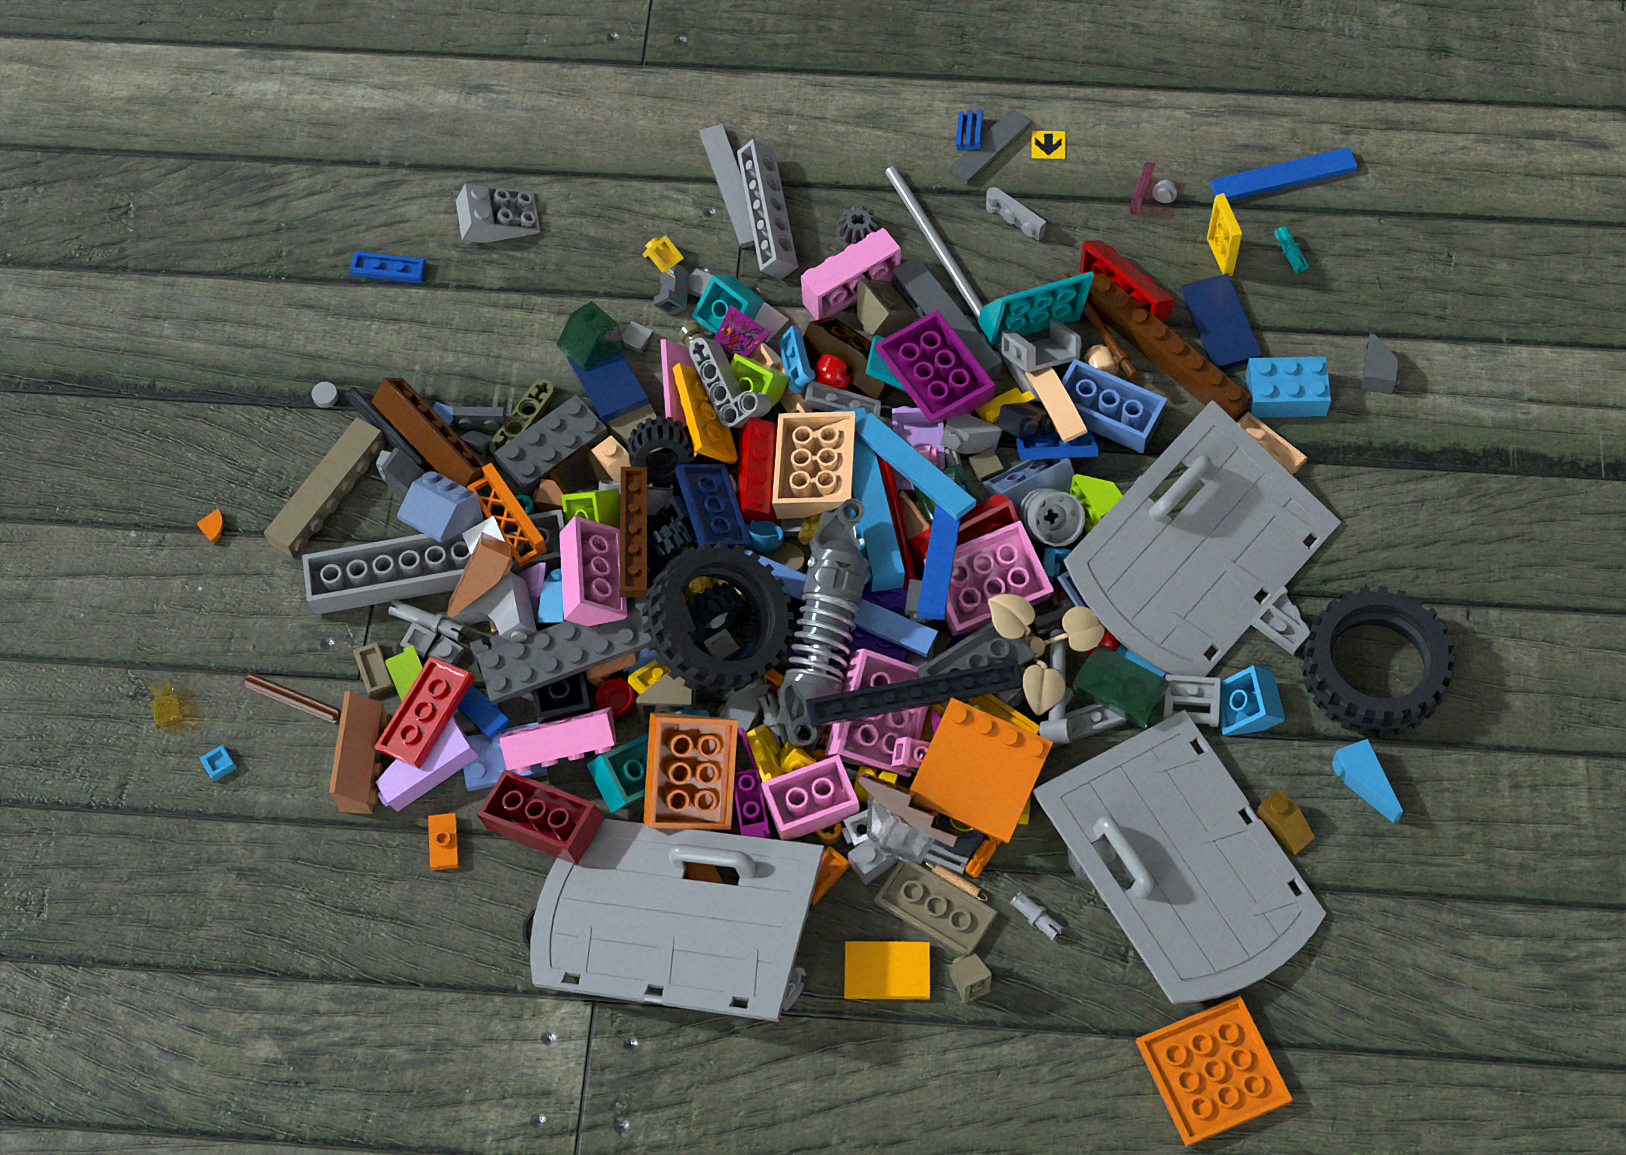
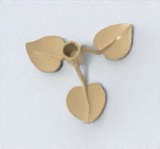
(1042, 685)

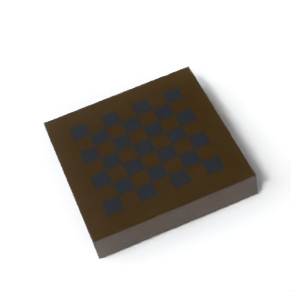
(580, 473)

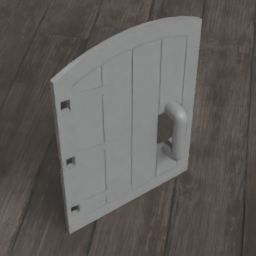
(1192, 579)
(1207, 888)
(637, 924)

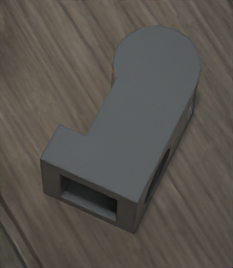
(673, 290)

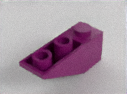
(750, 804)

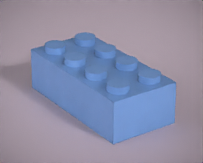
(1114, 405)

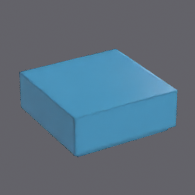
(218, 762)

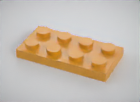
(706, 430)

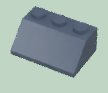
(1030, 475)
(440, 507)

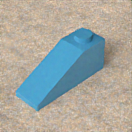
(1366, 777)

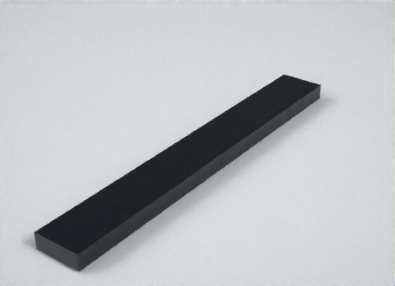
(914, 693)

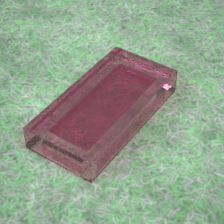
(1142, 188)

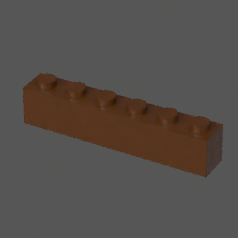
(428, 432)

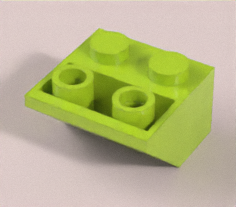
(1095, 496)

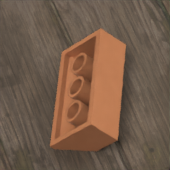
(356, 759)

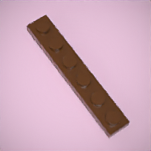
(633, 532)

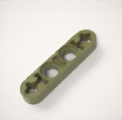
(519, 418)

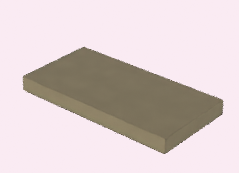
(936, 907)

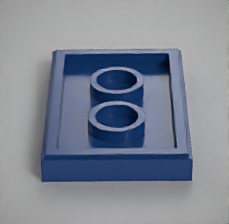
(1053, 447)

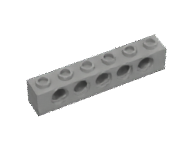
(767, 209)

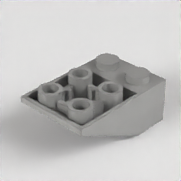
(495, 213)

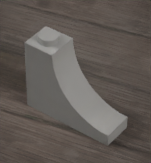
(506, 605)

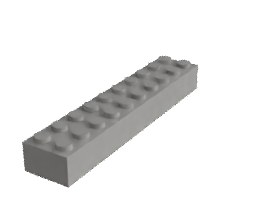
(408, 566)

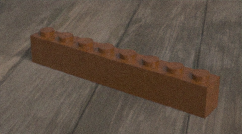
(1166, 348)

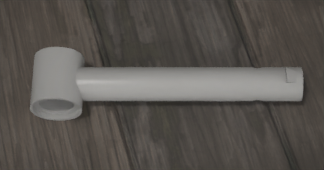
(1057, 727)

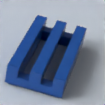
(960, 130)

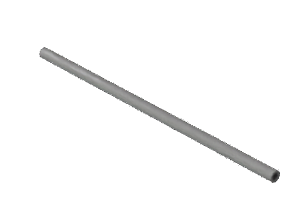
(951, 267)

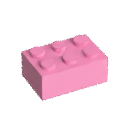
(810, 798)

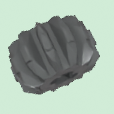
(857, 224)

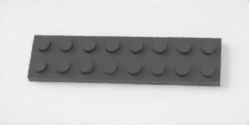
(566, 651)

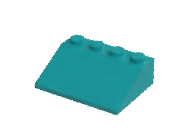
(1033, 308)

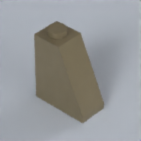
(623, 425)

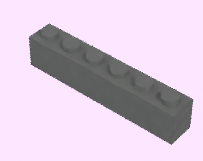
(927, 295)

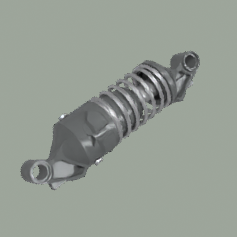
(832, 599)

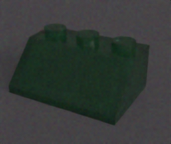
(1121, 686)

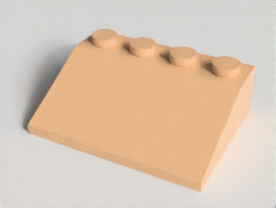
(813, 462)

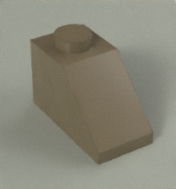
(970, 977)

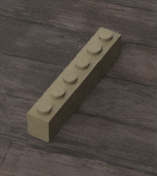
(325, 488)

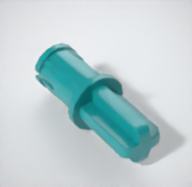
(1291, 250)

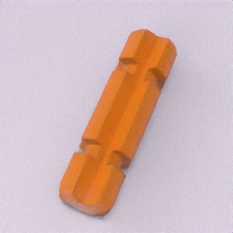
(982, 856)

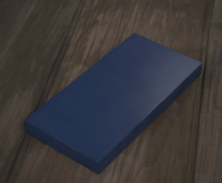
(1220, 321)
(611, 387)
(712, 505)

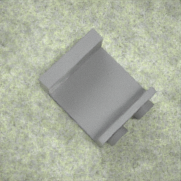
(1030, 356)

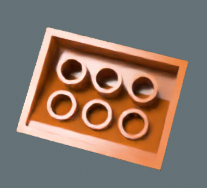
(690, 772)

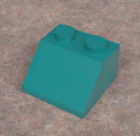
(719, 295)

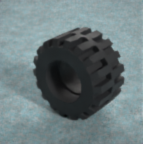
(660, 434)

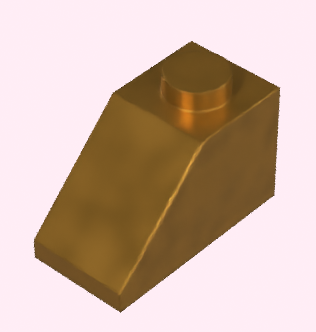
(1285, 822)

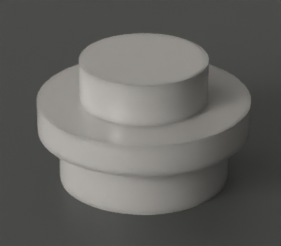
(1164, 191)

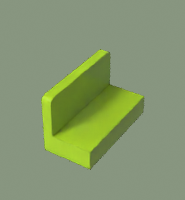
(404, 670)

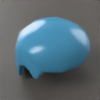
(765, 536)

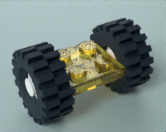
(709, 603)

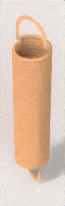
(956, 880)

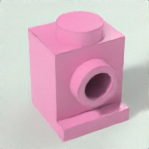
(906, 753)

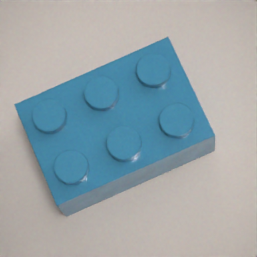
(1288, 386)

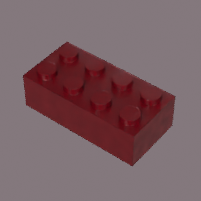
(540, 816)

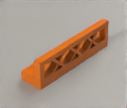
(512, 508)

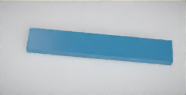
(914, 466)

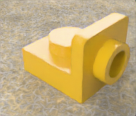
(663, 253)
(794, 758)

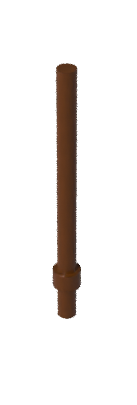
(1121, 356)

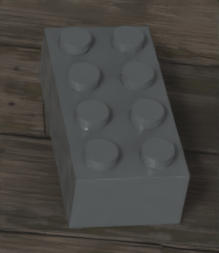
(549, 444)

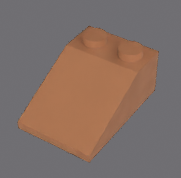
(484, 569)

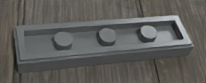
(992, 145)

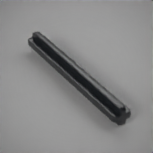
(377, 420)

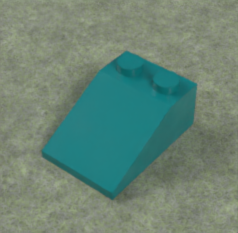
(622, 773)

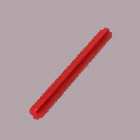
(897, 518)

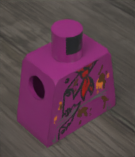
(739, 334)

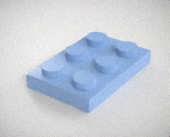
(488, 767)

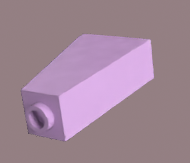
(405, 783)

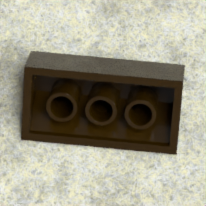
(839, 340)

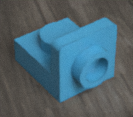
(1052, 560)

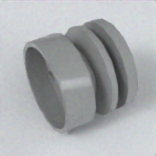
(1064, 519)

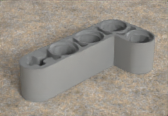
(707, 358)

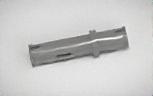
(437, 624)

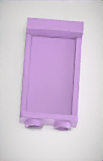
(917, 432)

